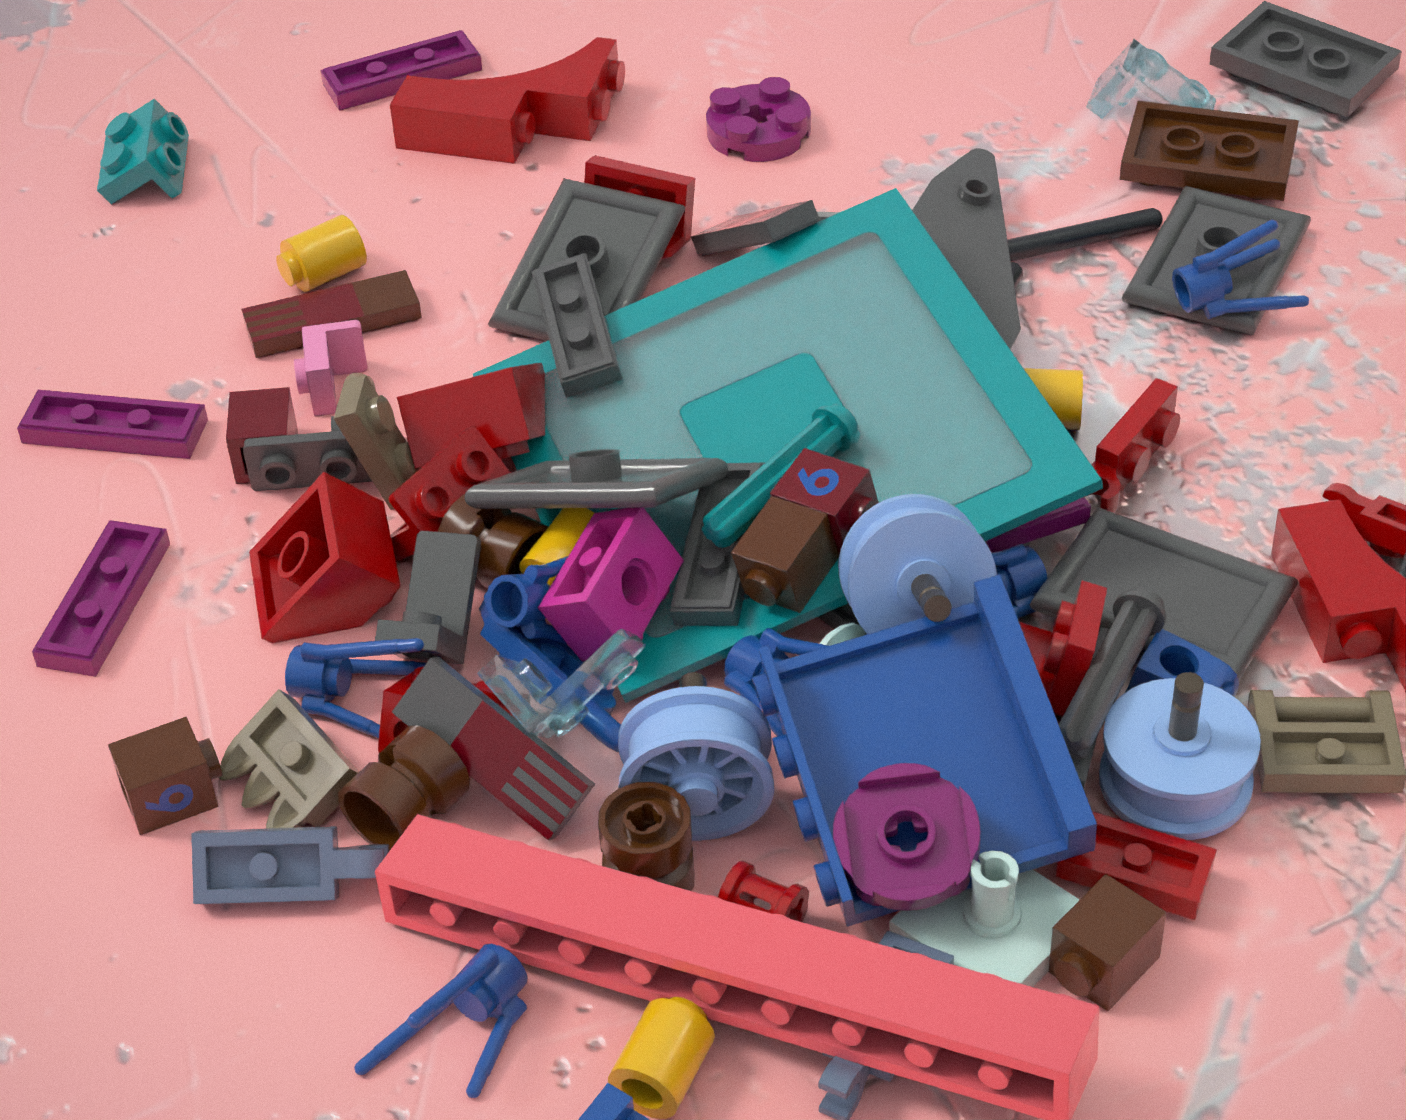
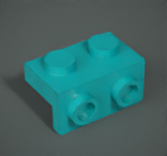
(143, 148)

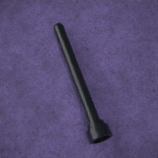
(1084, 233)

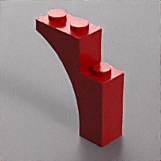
(502, 114)
(1344, 588)

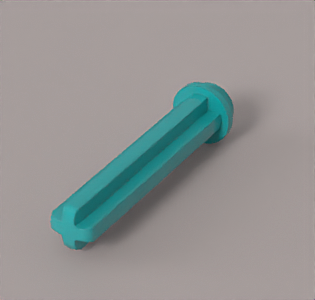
(830, 430)

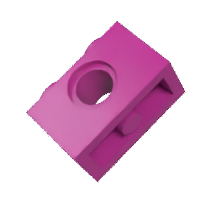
(611, 580)

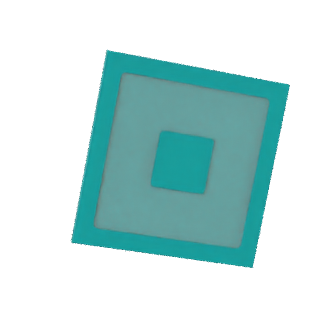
(822, 318)

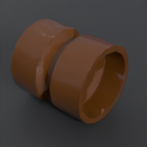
(503, 537)
(411, 778)
(648, 833)

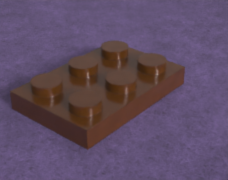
(1209, 150)

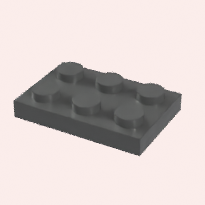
(1305, 58)

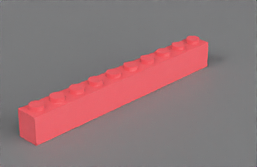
(746, 967)

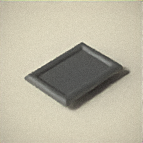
(1200, 225)
(615, 229)
(597, 481)
(1206, 593)

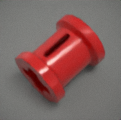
(744, 886)

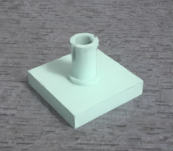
(997, 924)

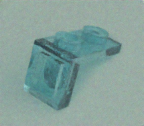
(1150, 73)
(525, 687)

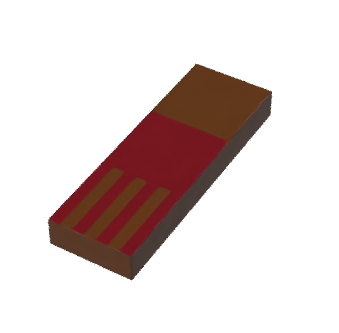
(372, 301)

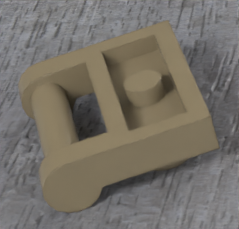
(1328, 743)

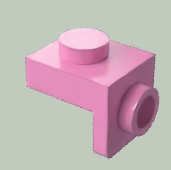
(328, 352)

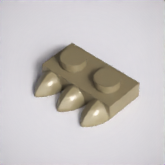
(373, 434)
(287, 763)

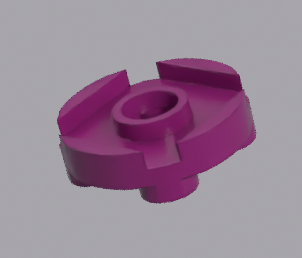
(736, 113)
(917, 877)

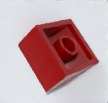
(501, 404)
(324, 563)

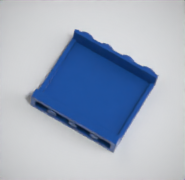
(936, 697)

